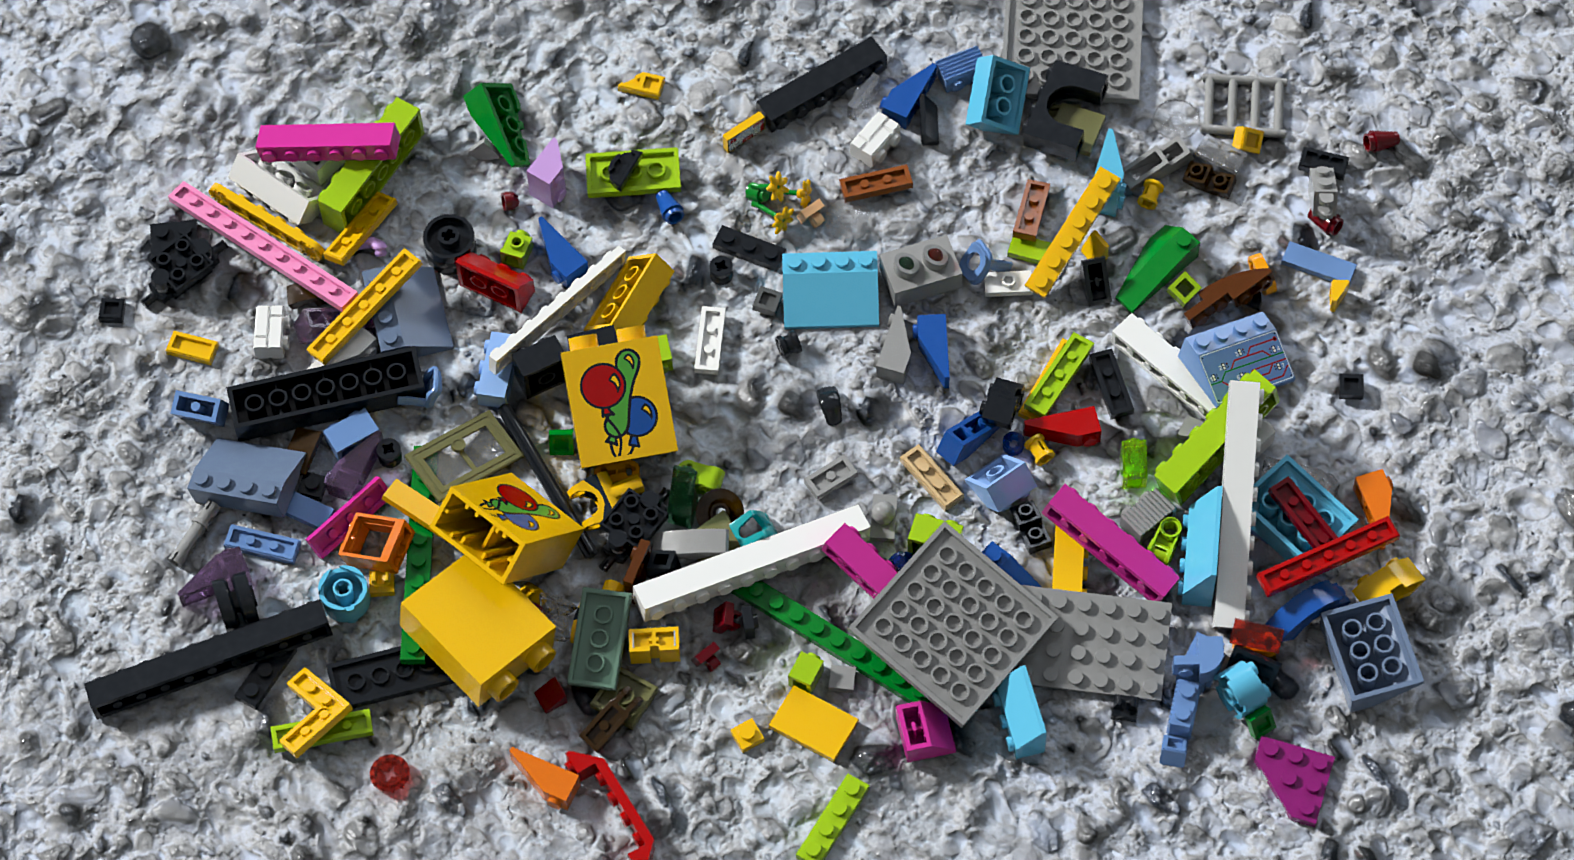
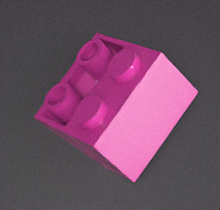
(924, 731)

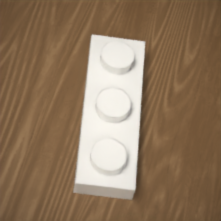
(710, 340)

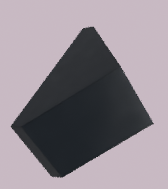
(1095, 281)

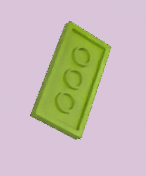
(654, 173)

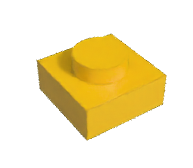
(747, 735)

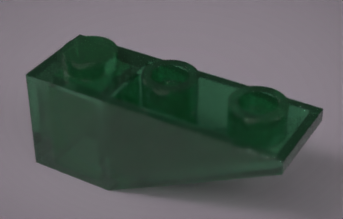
(683, 496)

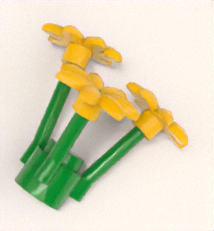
(761, 192)

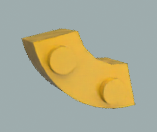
(1396, 577)

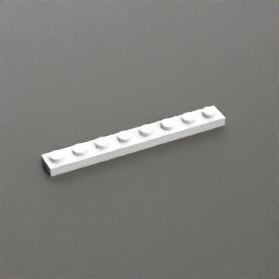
(560, 307)

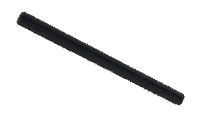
(543, 474)

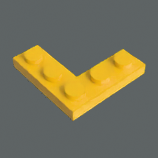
(327, 712)

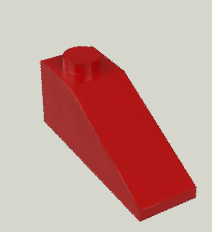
(1069, 428)

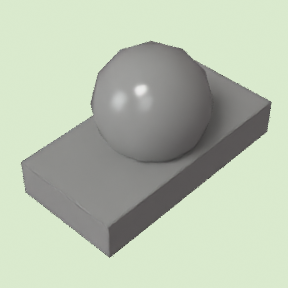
(883, 518)

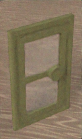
(464, 455)

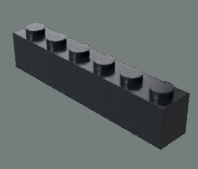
(822, 84)

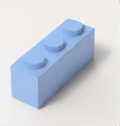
(494, 389)

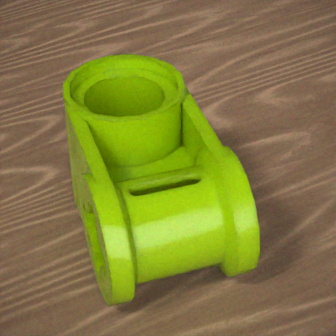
(709, 476)
(1163, 544)

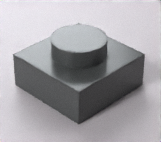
(767, 301)

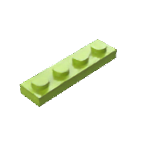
(1059, 375)
(352, 726)
(833, 819)

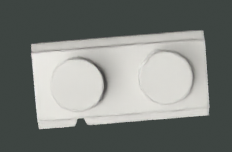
(875, 140)
(270, 332)

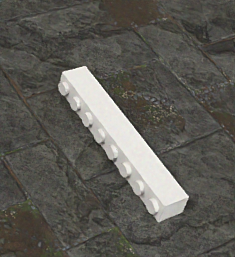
(1163, 364)

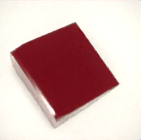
(551, 695)

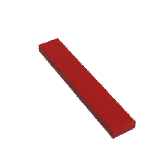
(1328, 556)

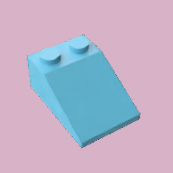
(1111, 161)

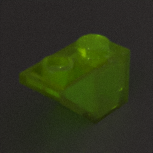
(1133, 463)

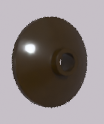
(716, 499)

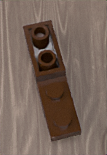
(1237, 288)

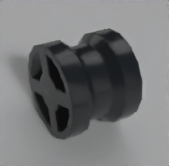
(722, 276)
(788, 344)
(392, 458)

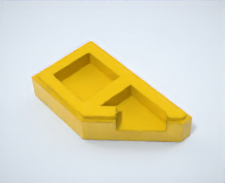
(644, 85)

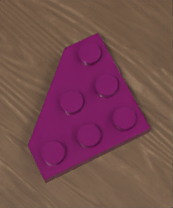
(1295, 777)

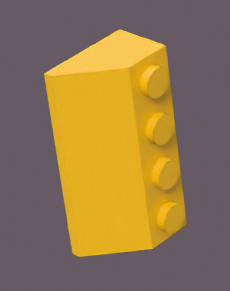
(632, 293)

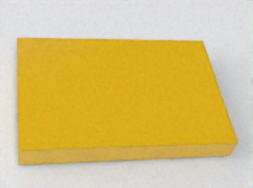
(813, 723)

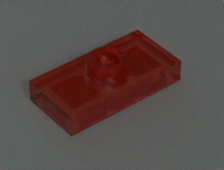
(1256, 635)

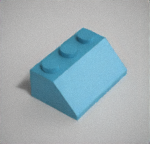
(997, 95)
(1020, 714)

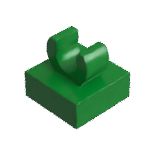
(561, 442)
(1260, 722)

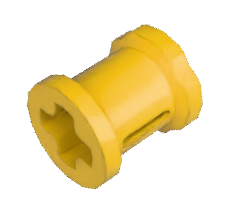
(1150, 194)
(1039, 449)

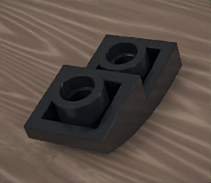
(1031, 527)

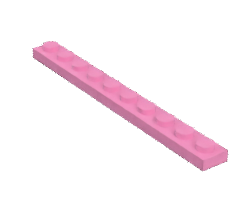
(263, 246)

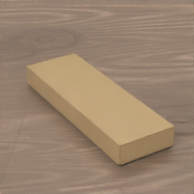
(932, 477)

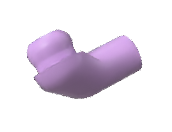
(376, 244)

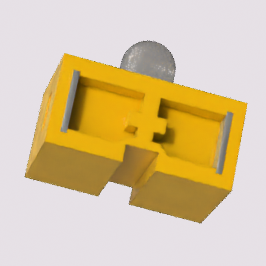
(654, 643)

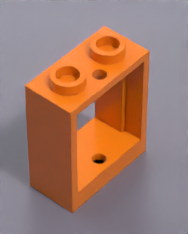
(394, 550)

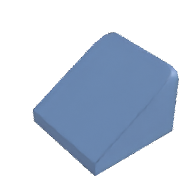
(1173, 751)

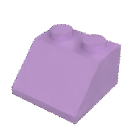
(547, 176)

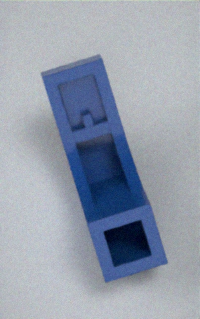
(1307, 607)

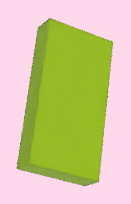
(1027, 250)

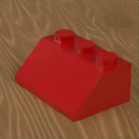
(495, 281)

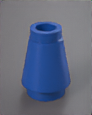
(670, 209)

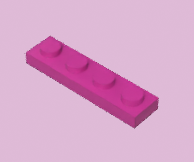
(335, 528)

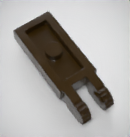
(609, 720)

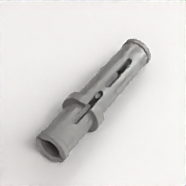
(192, 536)

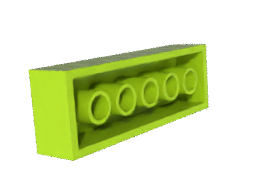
(360, 180)
(1204, 449)

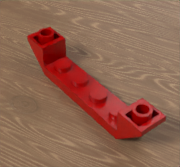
(588, 765)

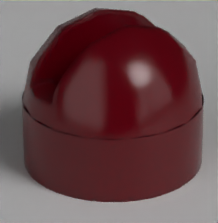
(509, 201)

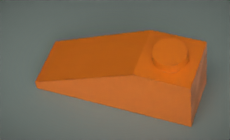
(1374, 495)
(552, 782)

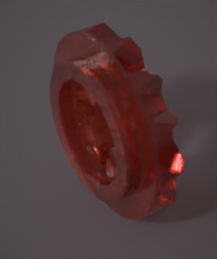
(385, 764)

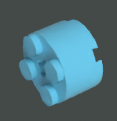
(344, 594)
(1242, 689)

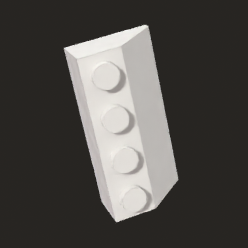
(278, 186)

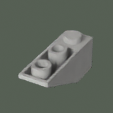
(895, 354)

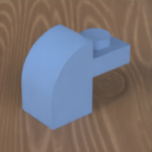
(1206, 661)

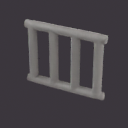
(1233, 81)

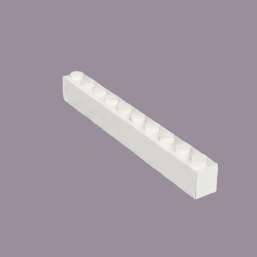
(1236, 504)
(743, 565)

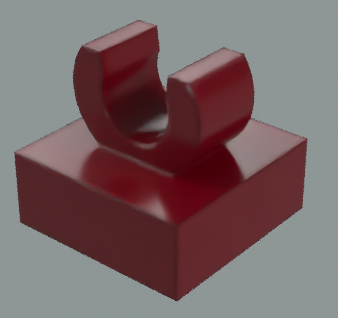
(724, 617)
(707, 657)

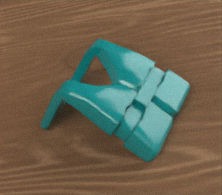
(762, 519)

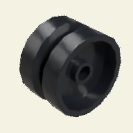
(446, 240)
(236, 601)

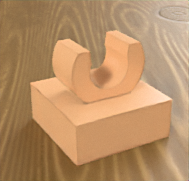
(812, 214)

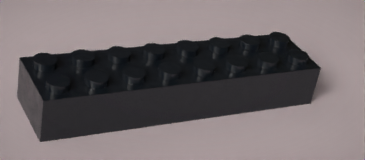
(324, 393)

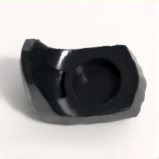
(830, 404)

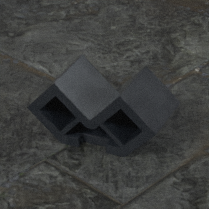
(1002, 403)

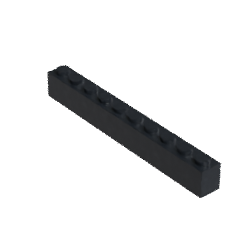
(208, 659)

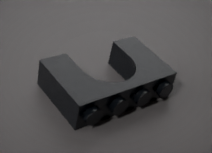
(1062, 83)

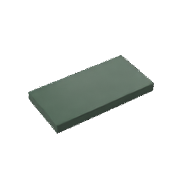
(599, 639)

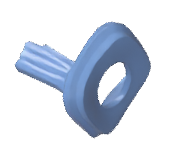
(986, 263)
(433, 387)

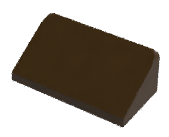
(306, 441)

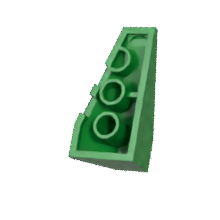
(496, 113)
(1159, 262)

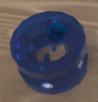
(1013, 451)

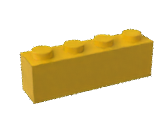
(1068, 563)

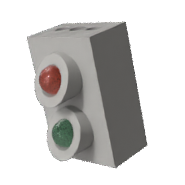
(920, 270)

